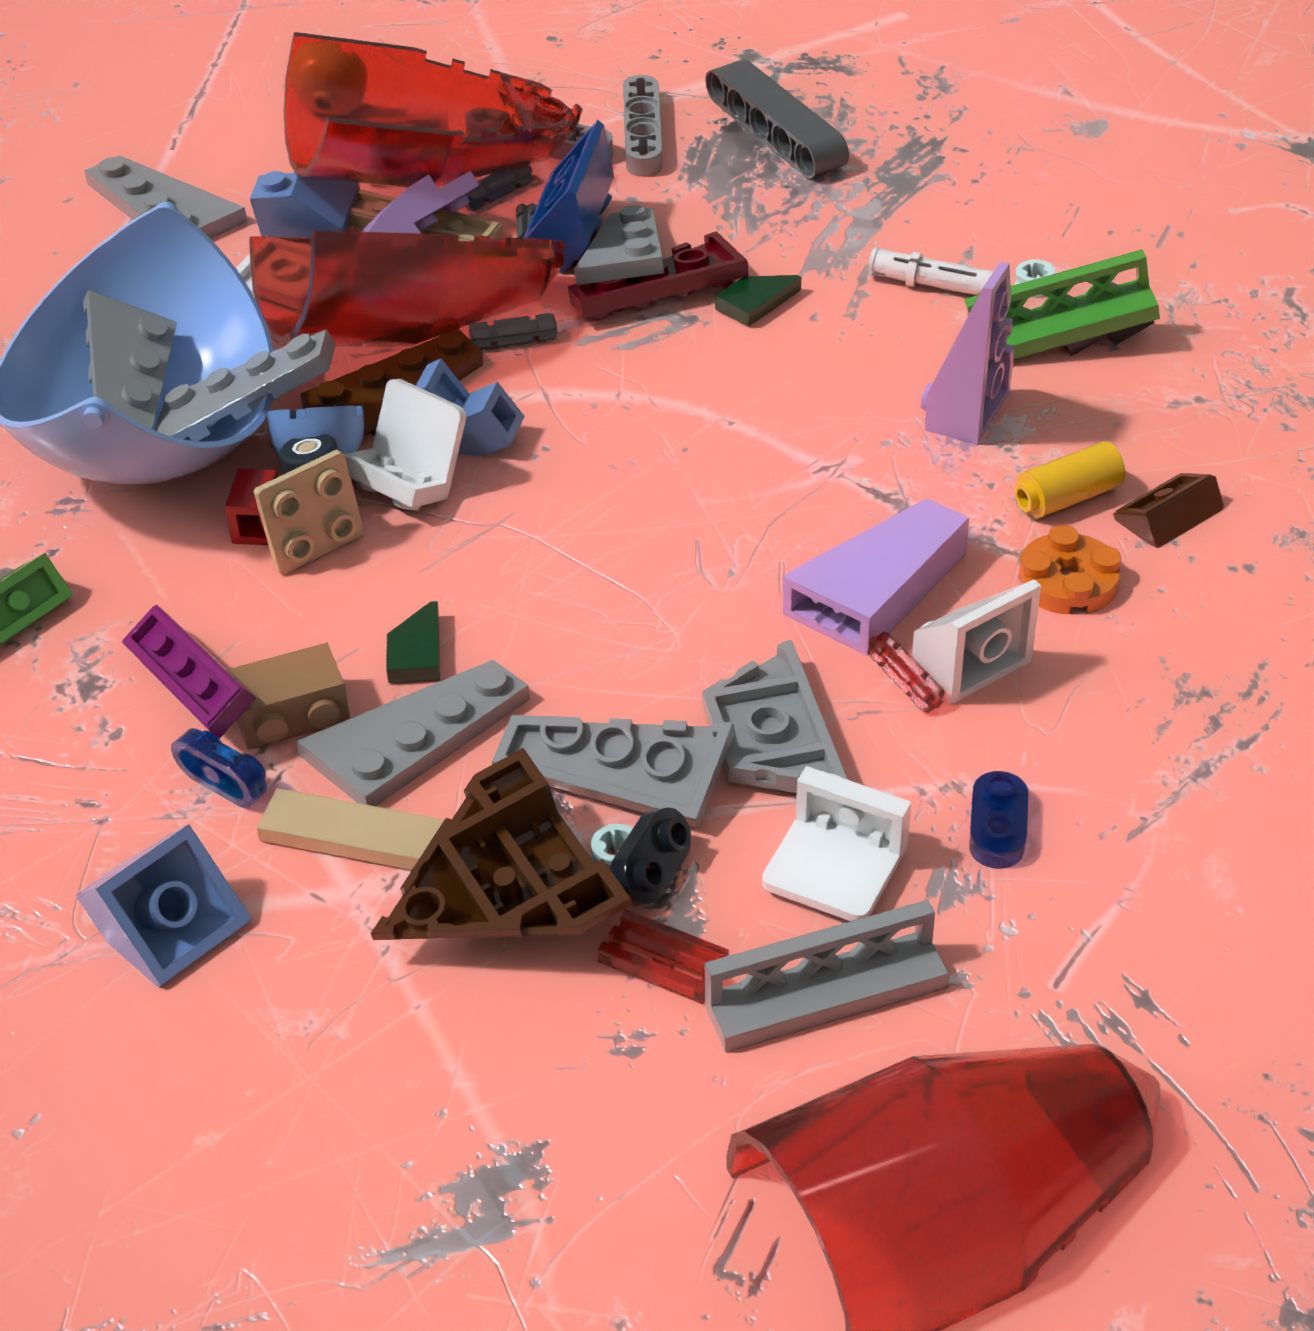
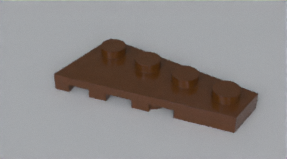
(367, 385)

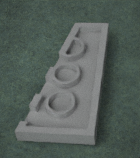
(140, 188)
(127, 355)
(239, 390)

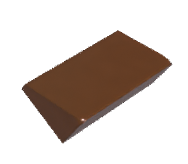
(1171, 508)

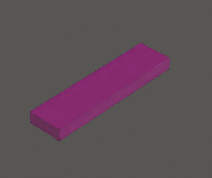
(188, 671)

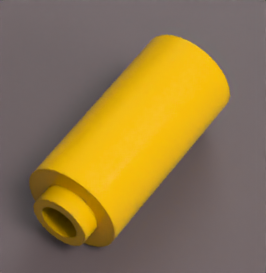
(1070, 479)

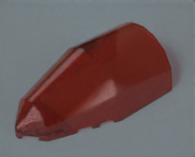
(395, 116)
(394, 285)
(956, 1173)

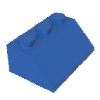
(575, 196)

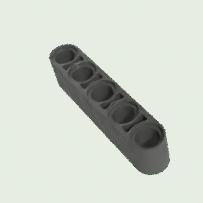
(777, 118)

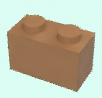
(292, 695)

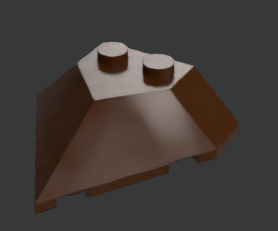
(504, 867)

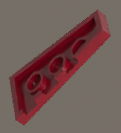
(686, 270)

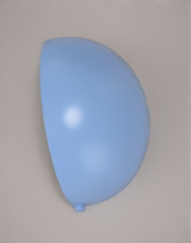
(165, 269)

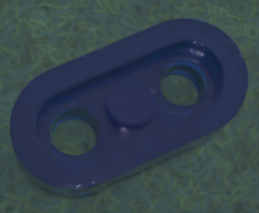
(219, 767)
(998, 819)

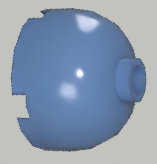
(340, 422)

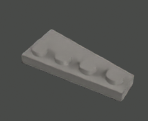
(406, 737)
(624, 761)

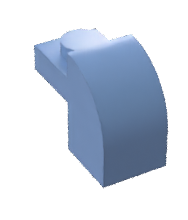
(490, 412)

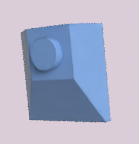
(298, 205)
(165, 906)

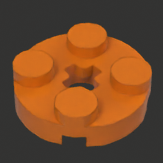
(1093, 565)

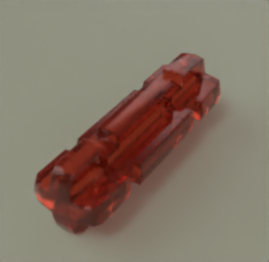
(906, 672)

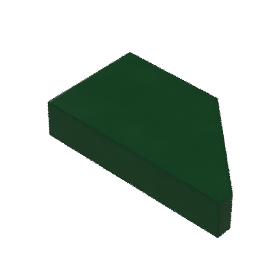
(756, 296)
(415, 647)

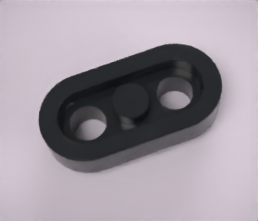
(652, 854)

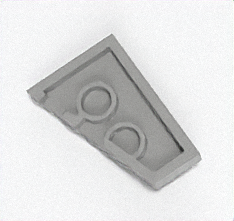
(622, 248)

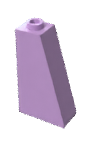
(877, 575)

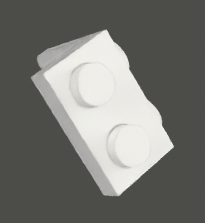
(411, 448)
(839, 846)

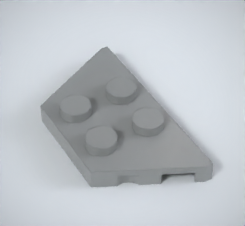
(773, 722)

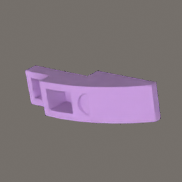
(418, 204)

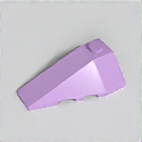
(977, 368)

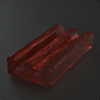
(667, 948)

